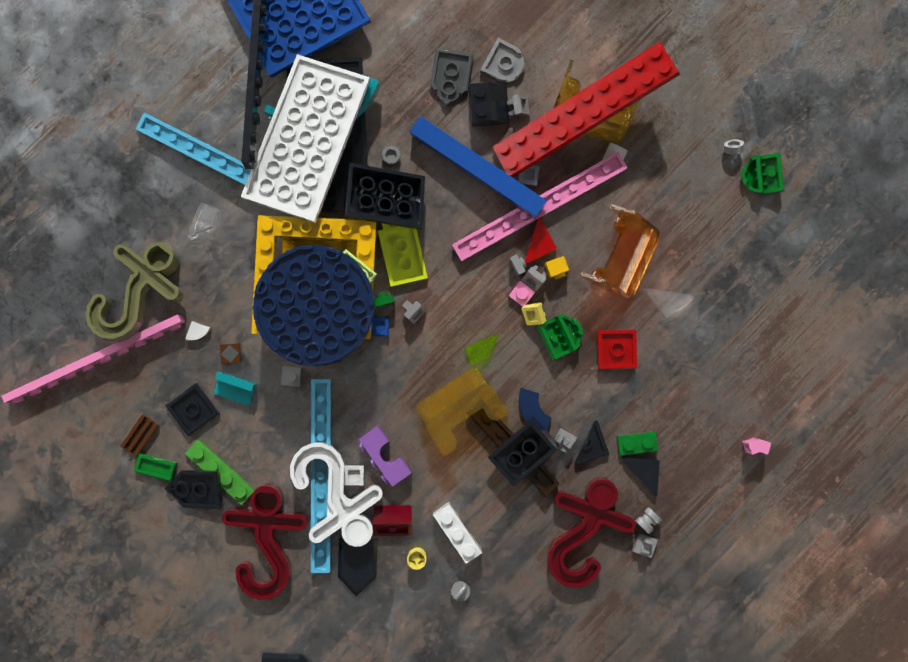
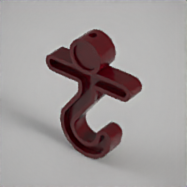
(594, 515)
(263, 522)

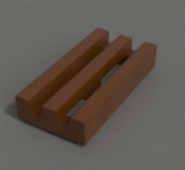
(130, 448)

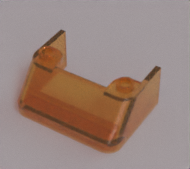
(629, 255)

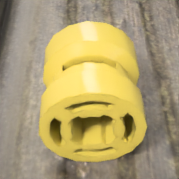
(416, 562)

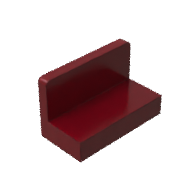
(392, 520)

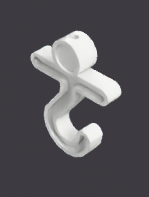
(340, 510)

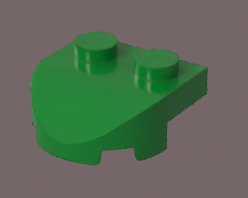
(764, 174)
(560, 335)

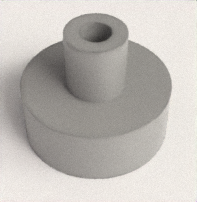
(733, 148)

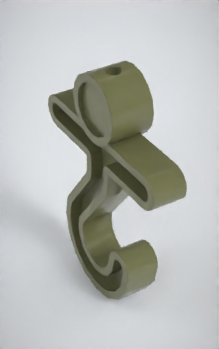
(145, 273)

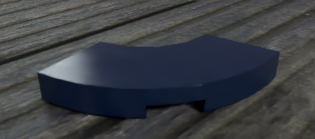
(530, 407)

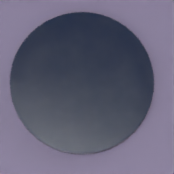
(313, 305)

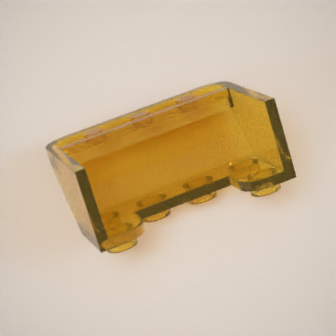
(456, 403)

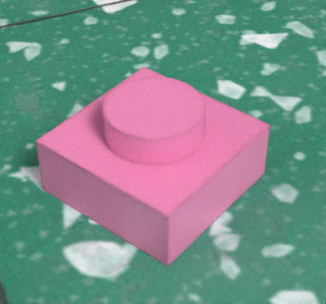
(521, 294)

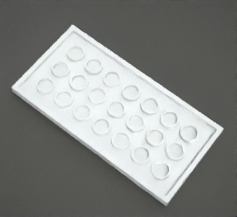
(306, 138)

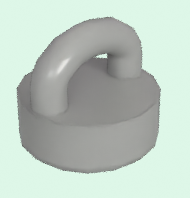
(460, 591)

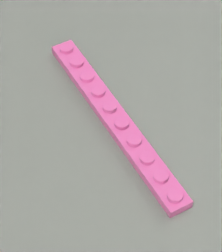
(555, 198)
(86, 363)

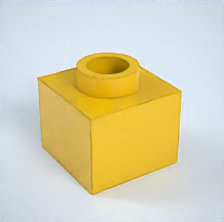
(557, 268)

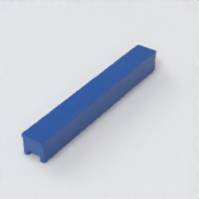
(477, 167)

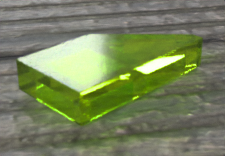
(481, 350)

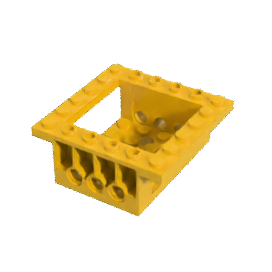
(340, 234)

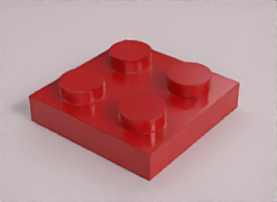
(617, 349)

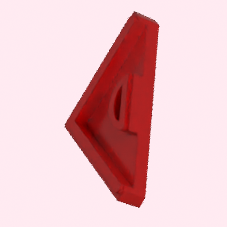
(540, 243)

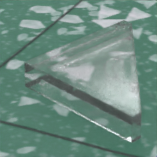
(668, 302)

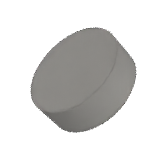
(391, 155)

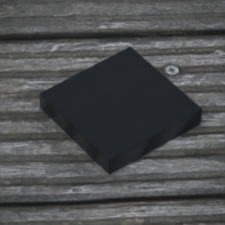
(192, 409)

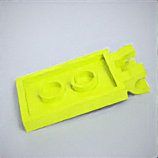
(402, 254)

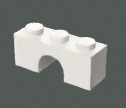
(457, 532)

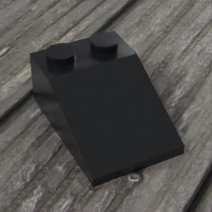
(523, 451)

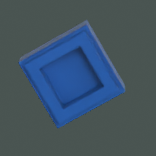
(380, 326)

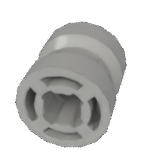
(648, 520)

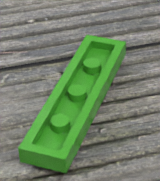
(230, 480)

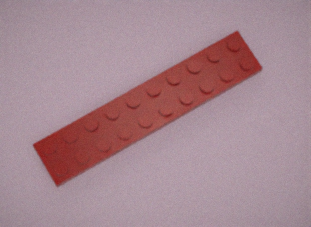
(586, 110)

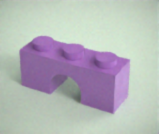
(393, 470)

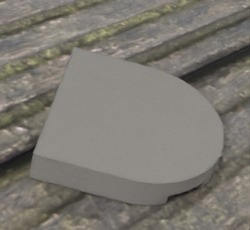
(504, 62)

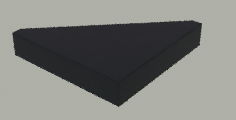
(593, 446)
(646, 470)

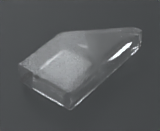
(203, 219)

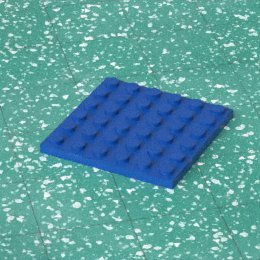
(301, 27)

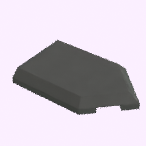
(450, 74)

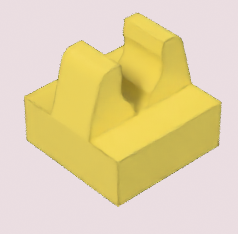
(534, 314)

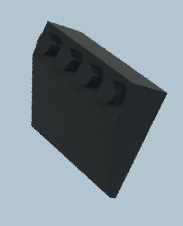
(384, 196)

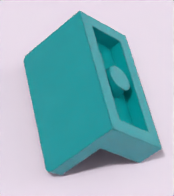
(234, 388)

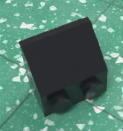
(488, 104)

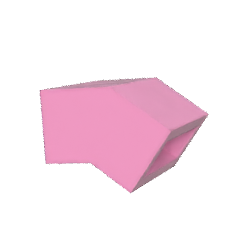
(756, 445)

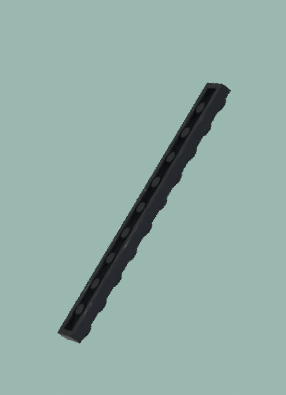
(254, 83)

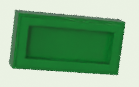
(155, 467)

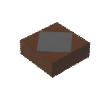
(230, 353)

